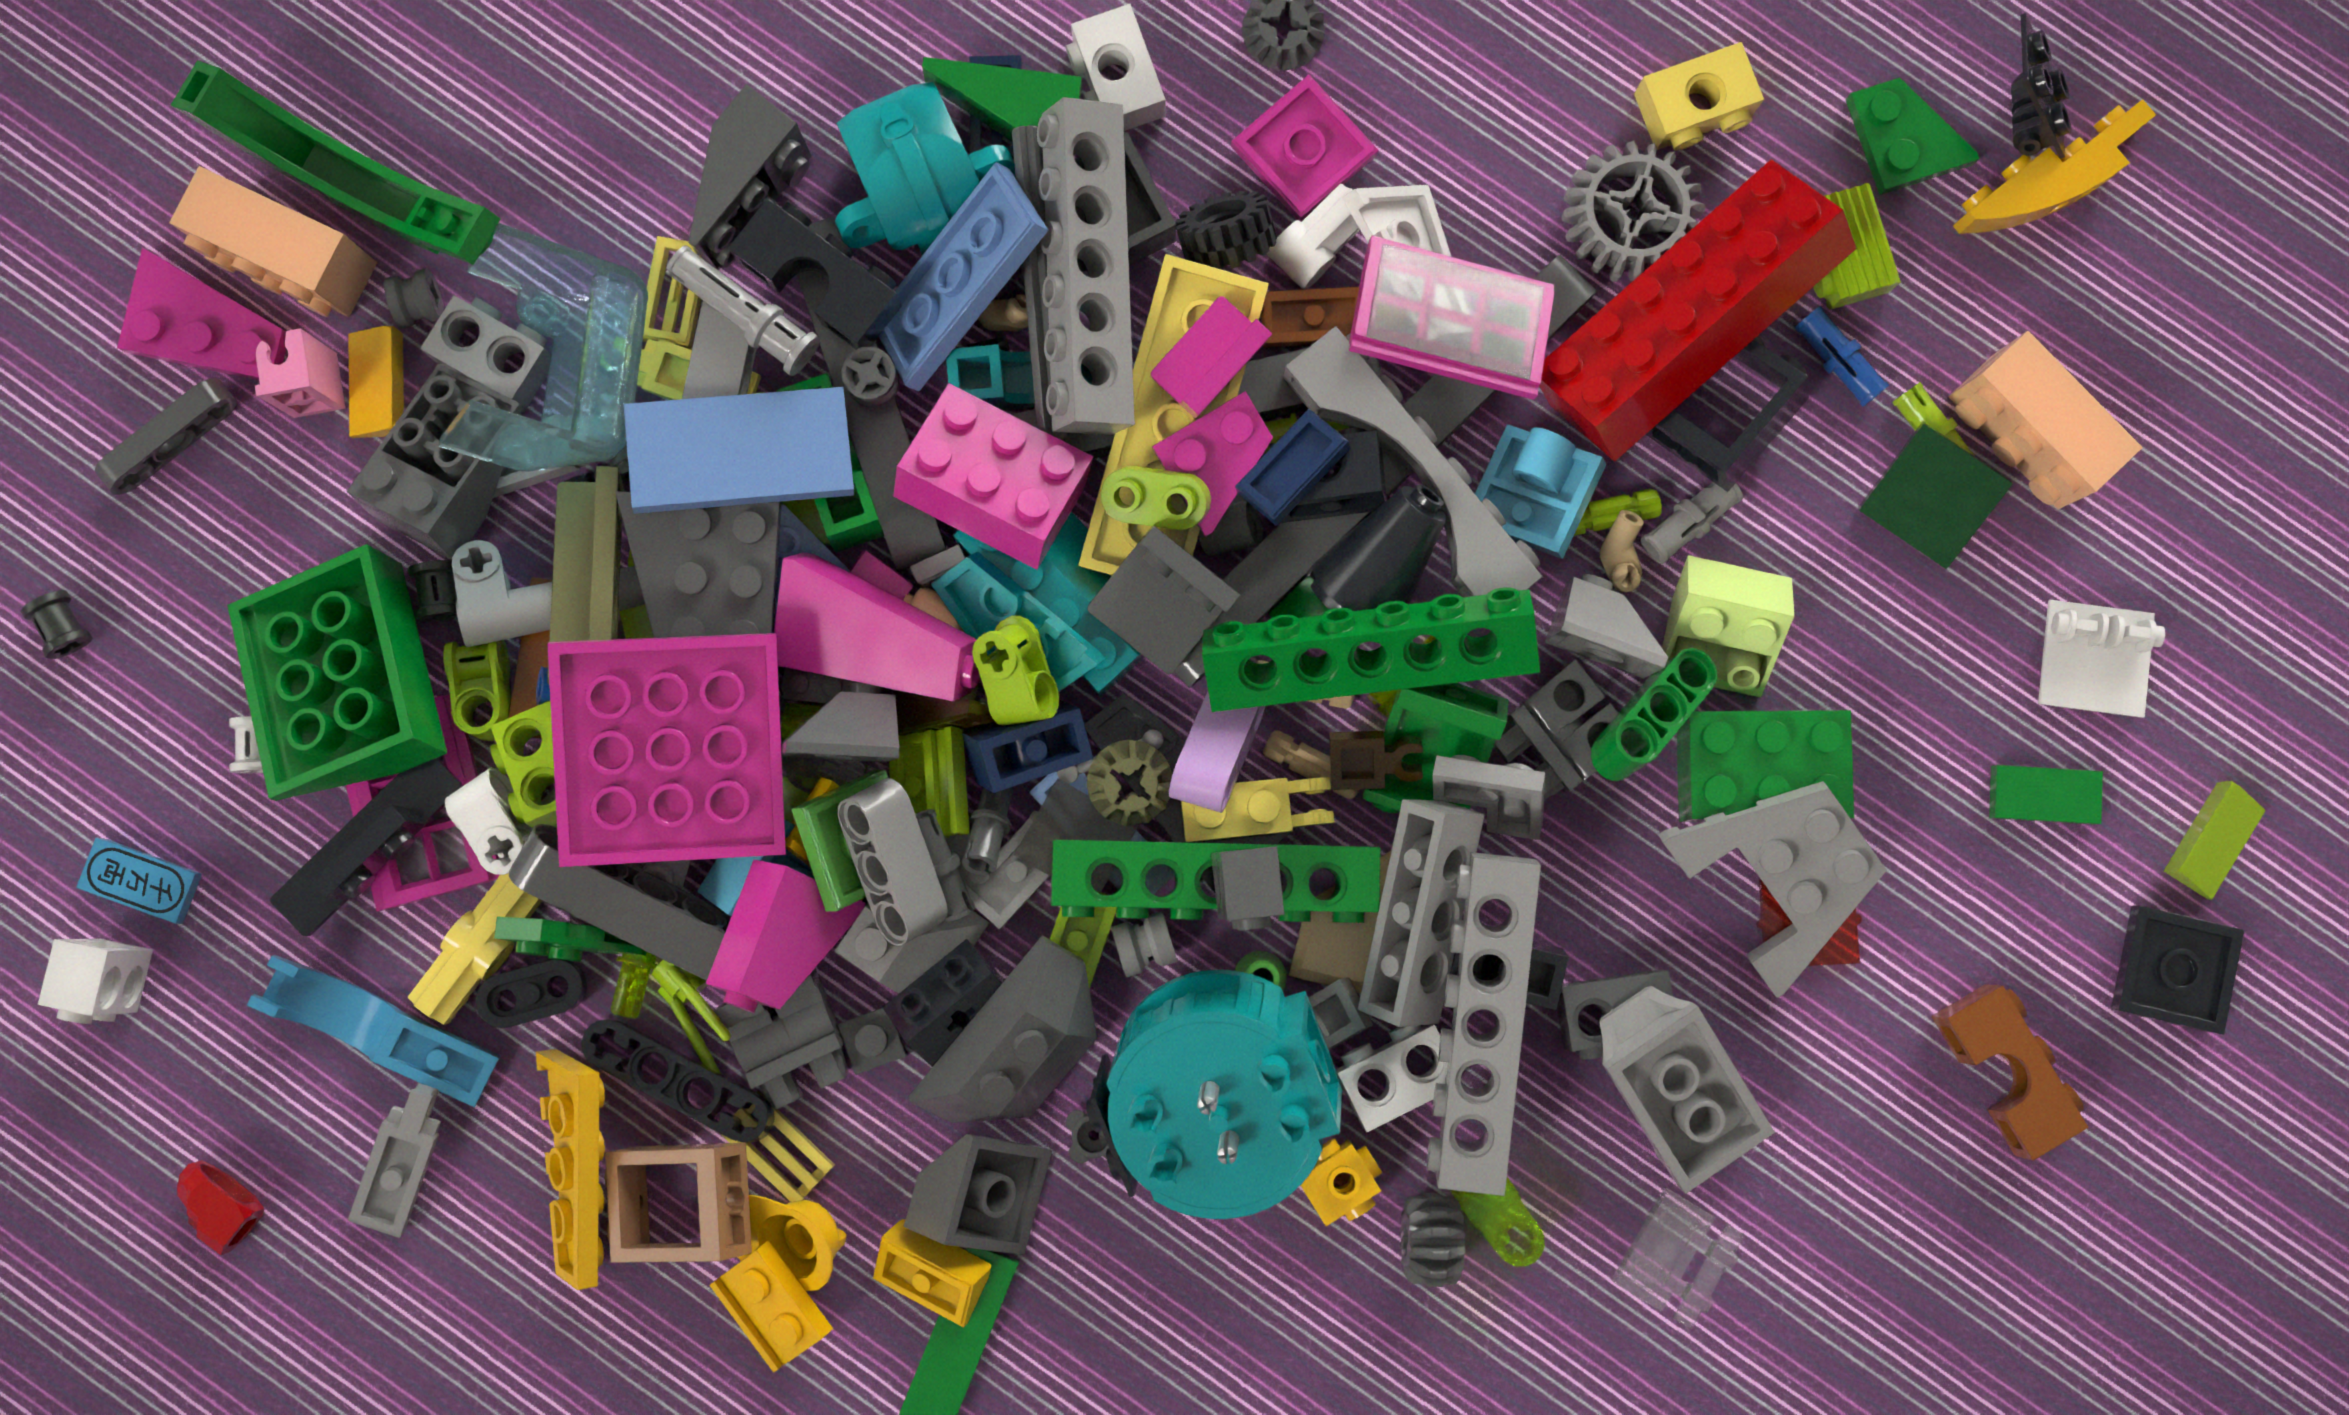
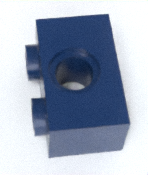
(1027, 750)

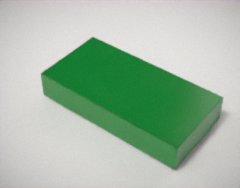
(2046, 794)

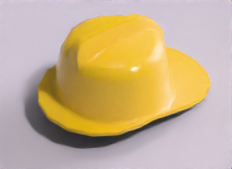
(800, 1234)

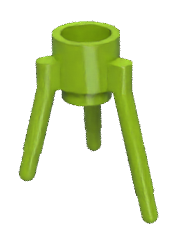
(683, 986)

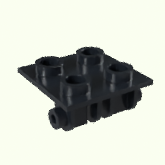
(2037, 97)

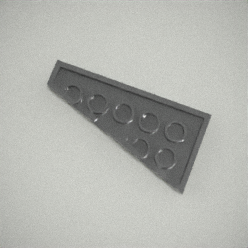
(706, 567)

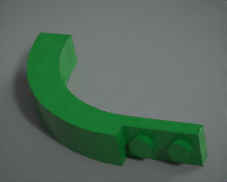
(333, 169)

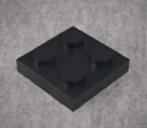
(2177, 969)

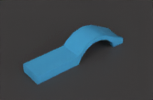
(377, 1029)

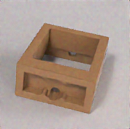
(723, 1224)

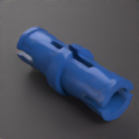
(1818, 330)

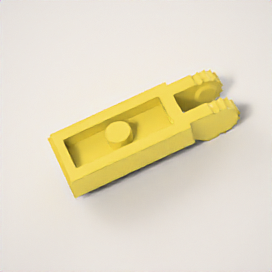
(1256, 810)

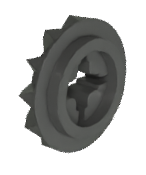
(1299, 46)

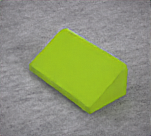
(2215, 839)

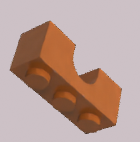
(2038, 1108)

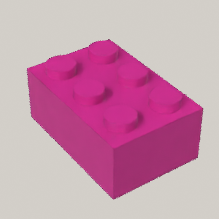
(992, 476)

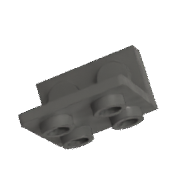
(1161, 600)

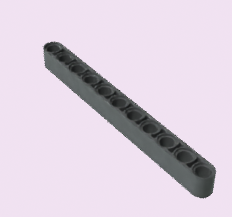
(1293, 547)

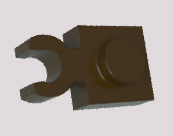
(1363, 759)

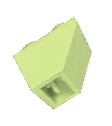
(1734, 618)

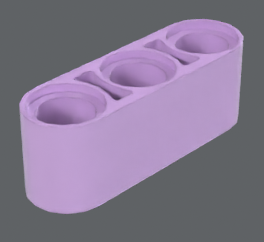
(1214, 755)

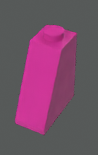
(775, 937)

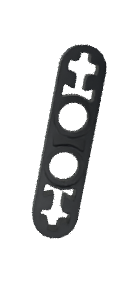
(675, 1086)

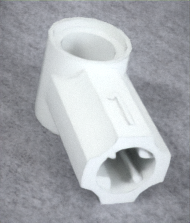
(1310, 246)

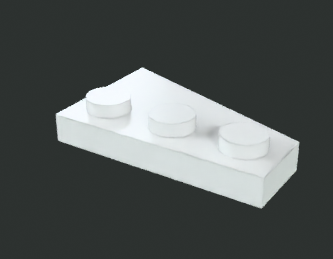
(1398, 215)

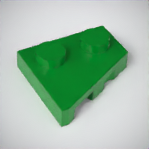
(1905, 137)
(560, 939)

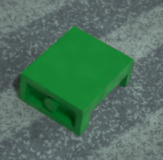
(1450, 723)

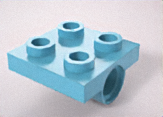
(1540, 486)

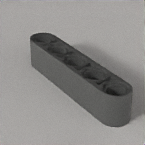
(624, 903)

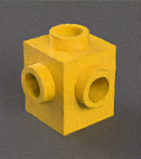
(1352, 1198)

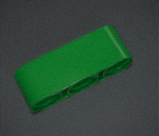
(1672, 697)

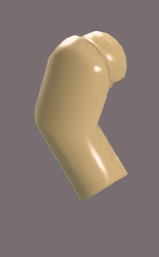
(1005, 314)
(1619, 552)

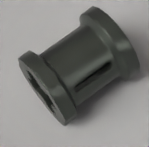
(425, 576)
(56, 624)

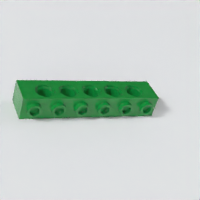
(1395, 665)
(1073, 861)

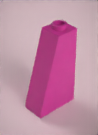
(863, 634)

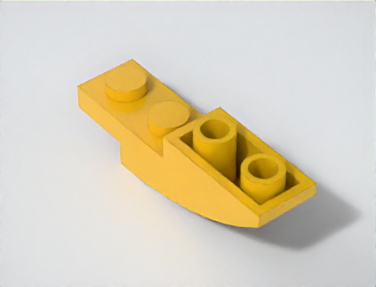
(2052, 183)

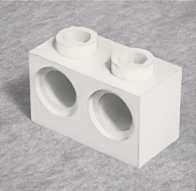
(94, 979)
(1403, 1089)

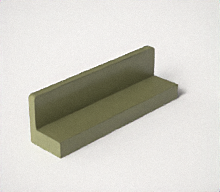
(587, 559)

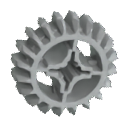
(1611, 208)

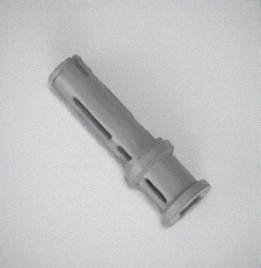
(762, 323)

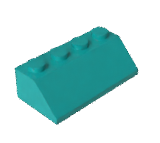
(1067, 593)

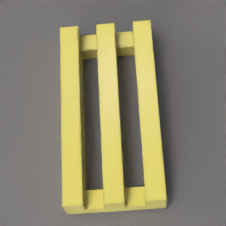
(654, 287)
(769, 1171)

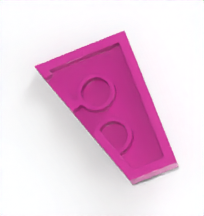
(193, 324)

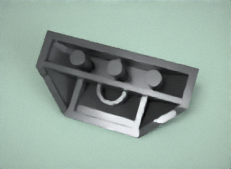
(1015, 1043)

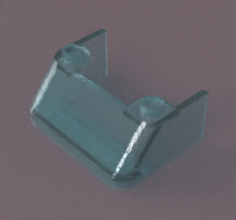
(597, 335)

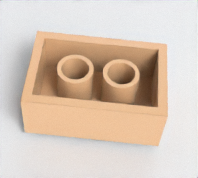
(272, 244)
(2044, 422)

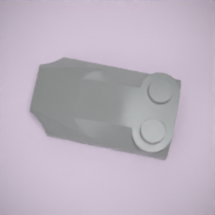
(1680, 1085)

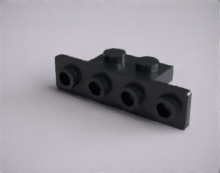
(364, 846)

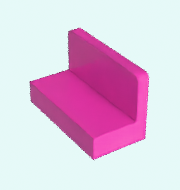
(1209, 356)

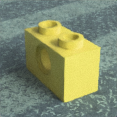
(1720, 76)

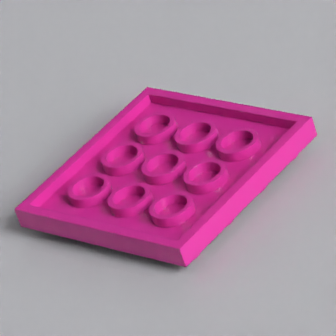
(666, 749)

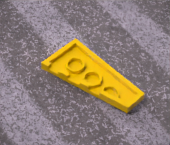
(574, 1165)

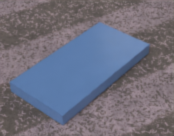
(961, 275)
(738, 450)

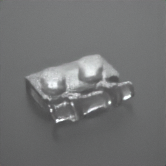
(1665, 1249)

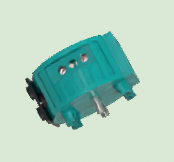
(1217, 1095)

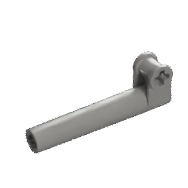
(494, 612)

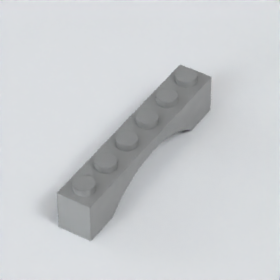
(1348, 392)

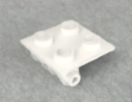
(2097, 658)

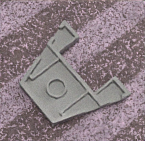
(1804, 856)

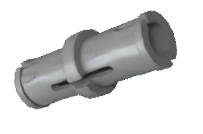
(1689, 520)

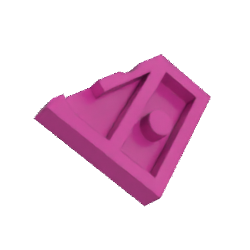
(1218, 451)

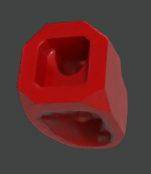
(217, 1206)

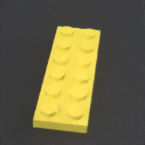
(1179, 300)

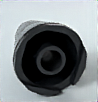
(1382, 554)

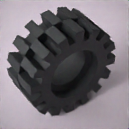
(1227, 230)

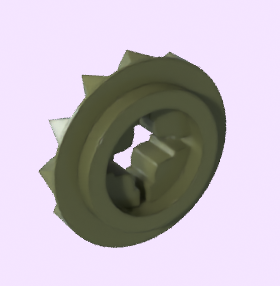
(1127, 757)

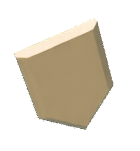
(1335, 949)

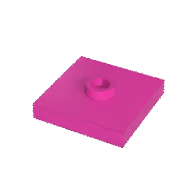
(1304, 147)

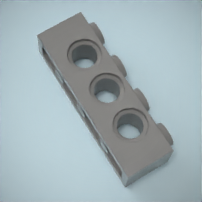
(1417, 913)

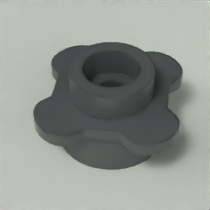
(1083, 1146)

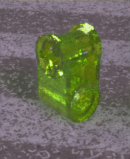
(1498, 1214)

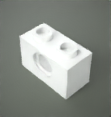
(1117, 40)

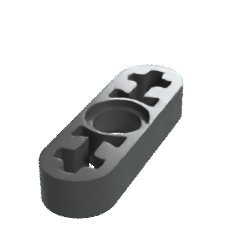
(165, 436)

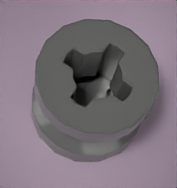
(413, 298)
(862, 370)

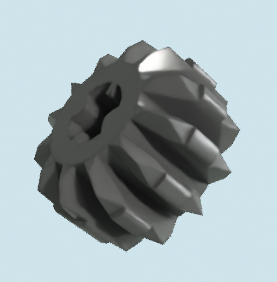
(1432, 1240)

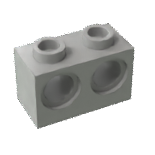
(487, 356)

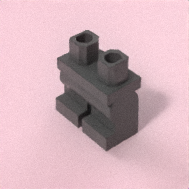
(1553, 730)
(777, 1043)

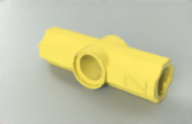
(471, 951)

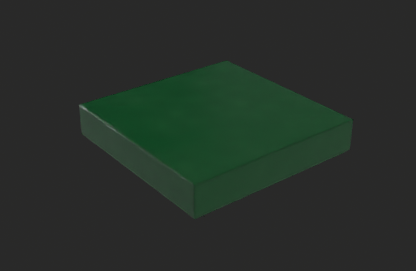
(1935, 495)

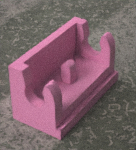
(305, 382)

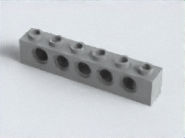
(1097, 136)
(1484, 1163)

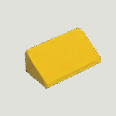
(375, 381)
(931, 1273)

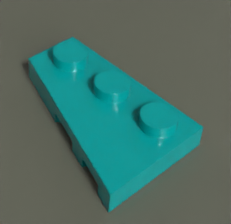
(984, 596)

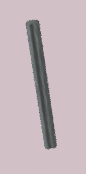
(1028, 168)

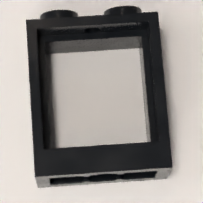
(1724, 464)

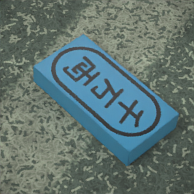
(139, 880)

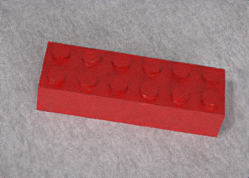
(1695, 308)

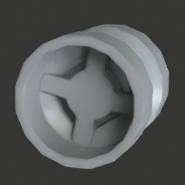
(1143, 944)

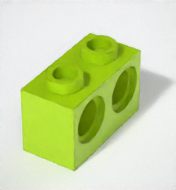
(527, 773)

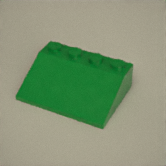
(336, 676)

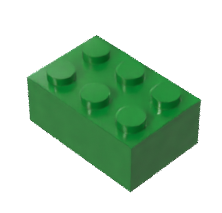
(1752, 755)

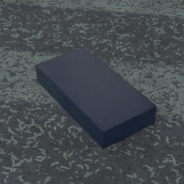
(1292, 467)

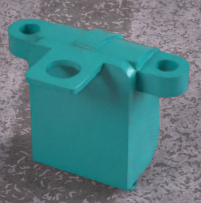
(909, 169)

